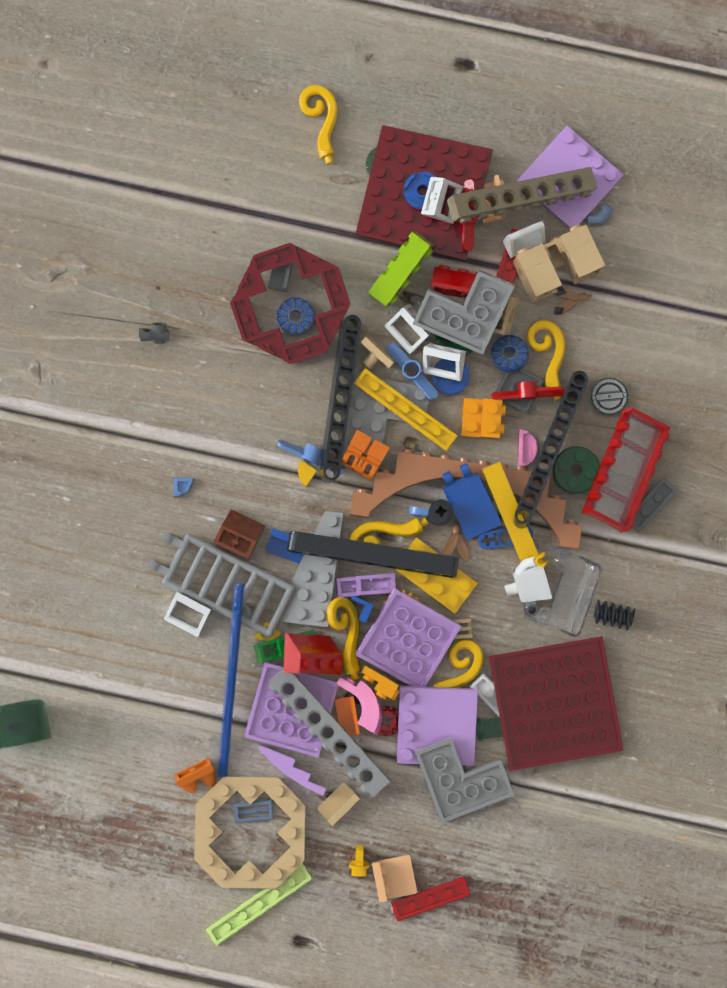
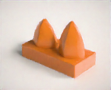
(188, 777)

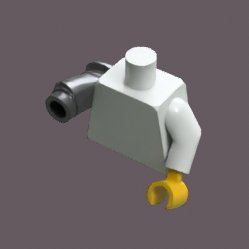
(530, 583)

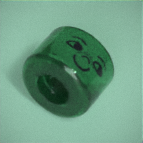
(23, 723)

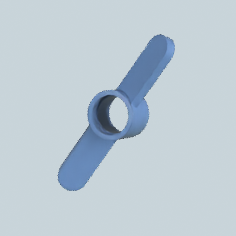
(404, 362)
(309, 453)

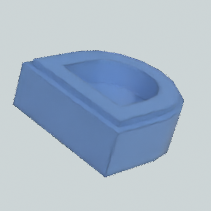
(417, 511)

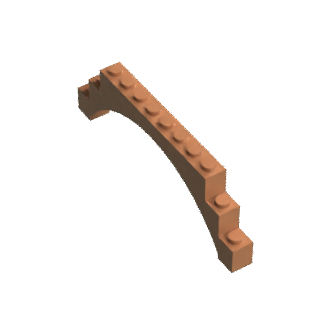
(417, 469)

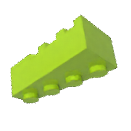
(401, 269)

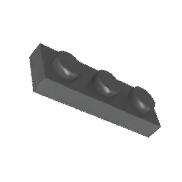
(653, 503)

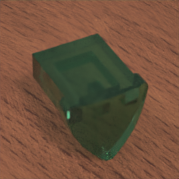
(488, 728)

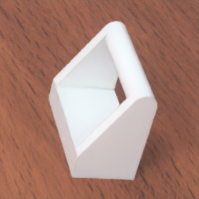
(435, 198)
(526, 237)
(409, 315)
(445, 353)
(192, 604)

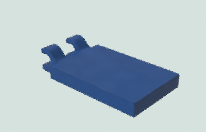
(471, 503)

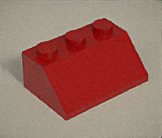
(452, 282)
(311, 655)

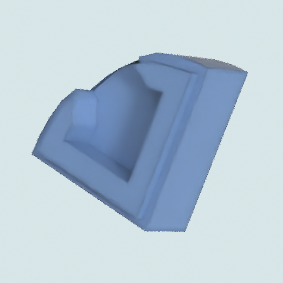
(182, 486)

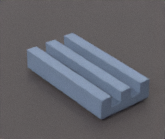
(250, 819)

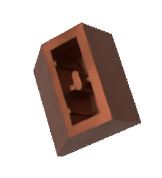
(239, 534)

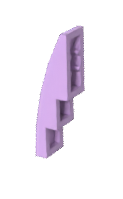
(364, 585)
(286, 765)

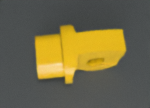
(359, 866)

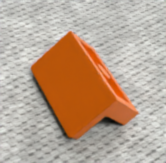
(347, 715)

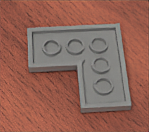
(470, 322)
(371, 416)
(460, 791)

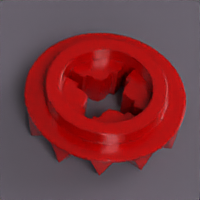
(389, 711)

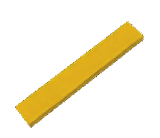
(405, 409)
(507, 506)

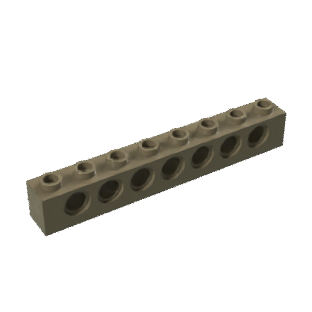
(582, 178)

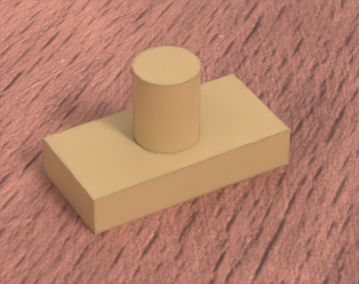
(377, 353)

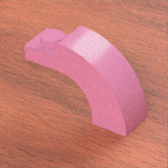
(371, 708)

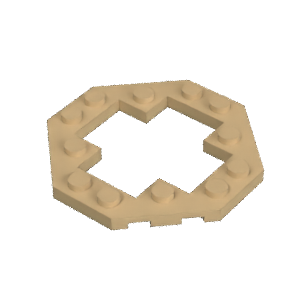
(207, 831)

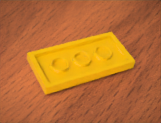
(445, 590)

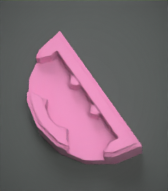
(527, 448)

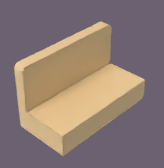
(338, 803)

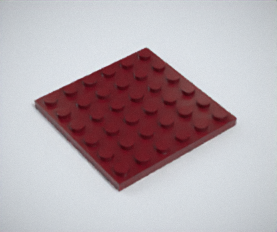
(400, 154)
(555, 703)

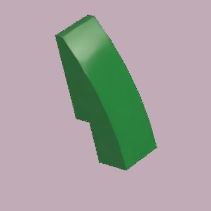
(273, 649)

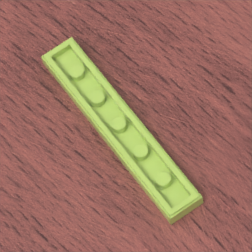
(257, 906)

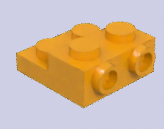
(482, 418)
(384, 687)

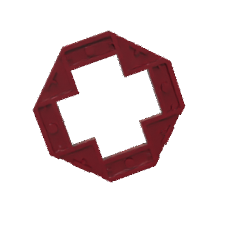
(272, 340)

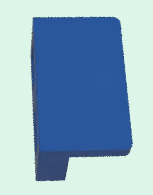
(278, 546)
(366, 611)

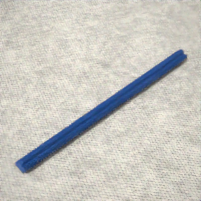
(231, 679)

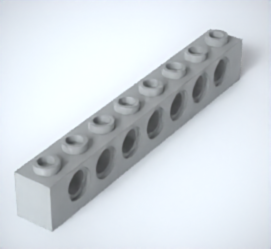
(370, 786)

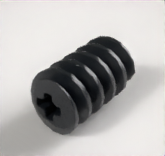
(445, 507)
(613, 615)

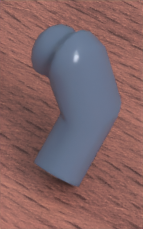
(601, 217)

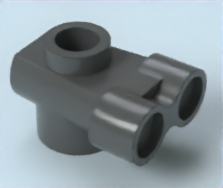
(157, 334)

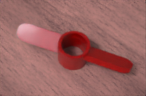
(469, 227)
(529, 390)

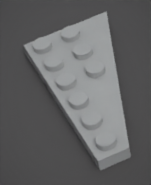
(315, 580)

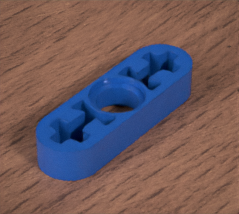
(501, 544)

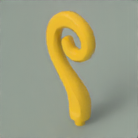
(324, 139)
(552, 373)
(404, 530)
(350, 660)
(471, 674)

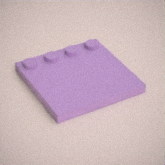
(571, 153)
(408, 639)
(434, 715)
(276, 724)

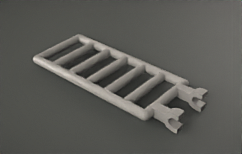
(218, 605)

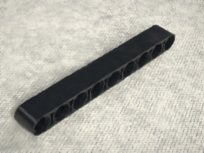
(345, 391)
(551, 440)
(372, 554)

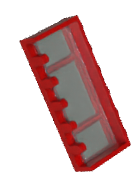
(626, 470)

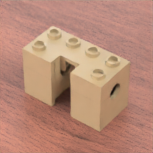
(573, 249)

